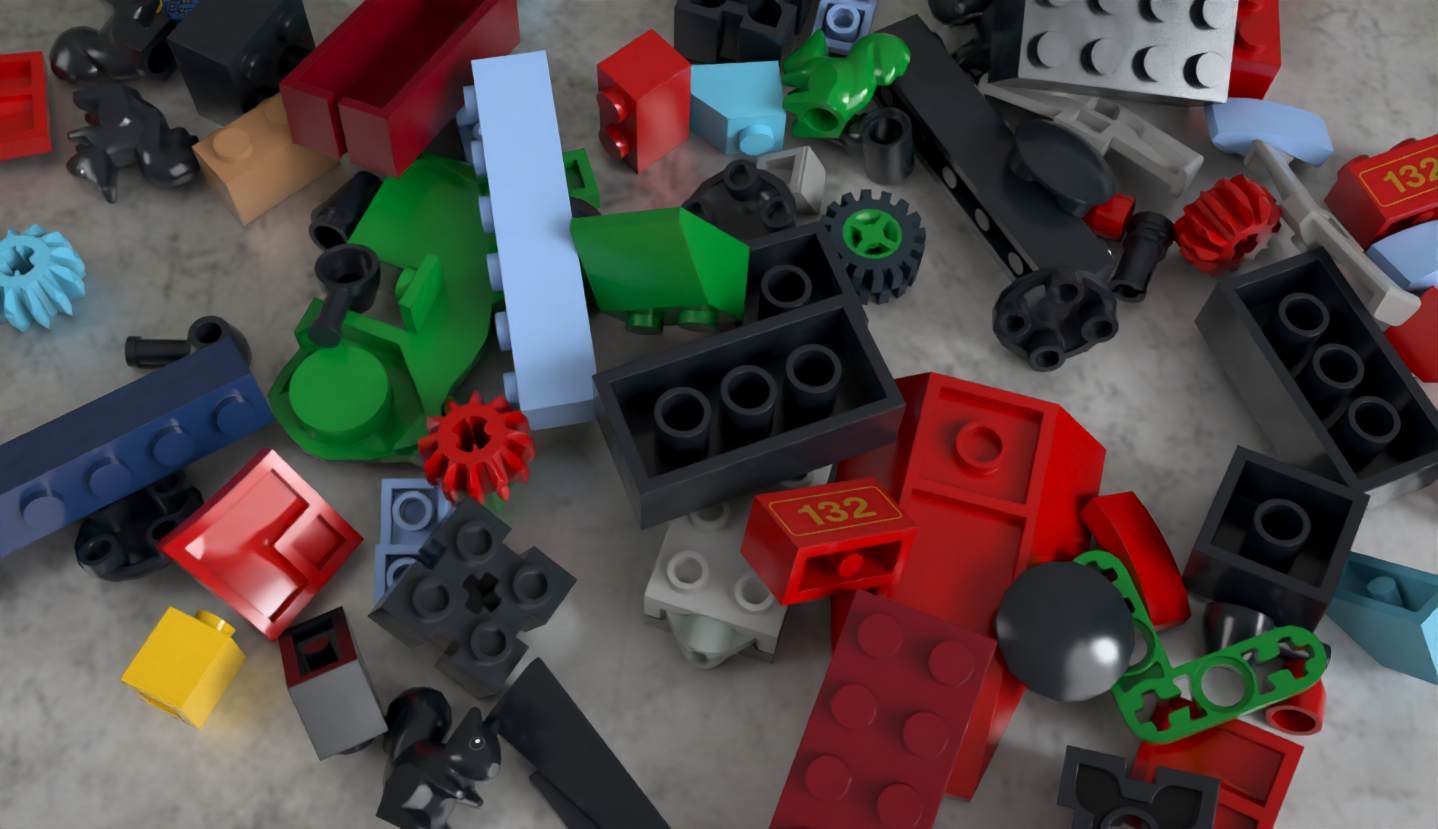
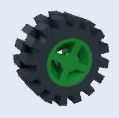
(878, 225)

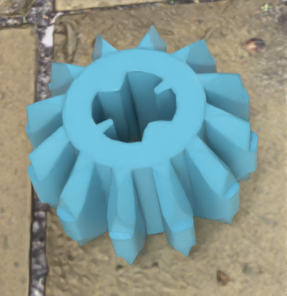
(38, 277)

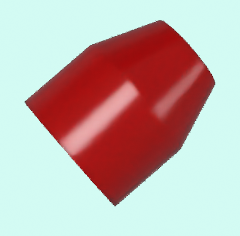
(1111, 218)
(1301, 713)

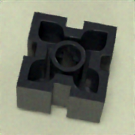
(738, 29)
(430, 601)
(1102, 794)

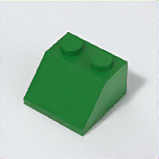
(662, 269)

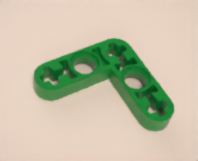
(1157, 676)

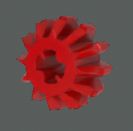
(1227, 225)
(477, 449)

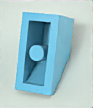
(738, 106)
(1390, 614)

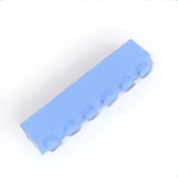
(536, 254)

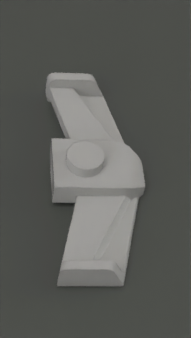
(1108, 127)
(1319, 228)

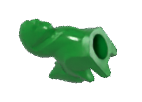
(838, 88)

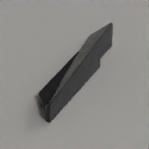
(572, 762)

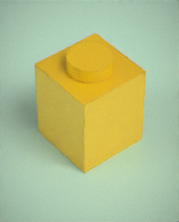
(185, 665)

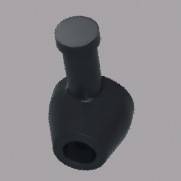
(350, 281)
(166, 351)
(1229, 624)

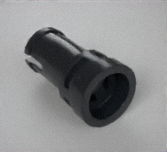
(1144, 246)

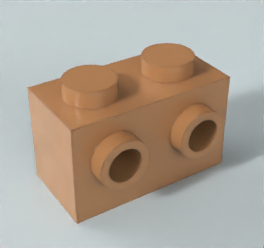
(256, 163)

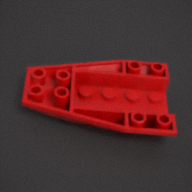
(992, 495)

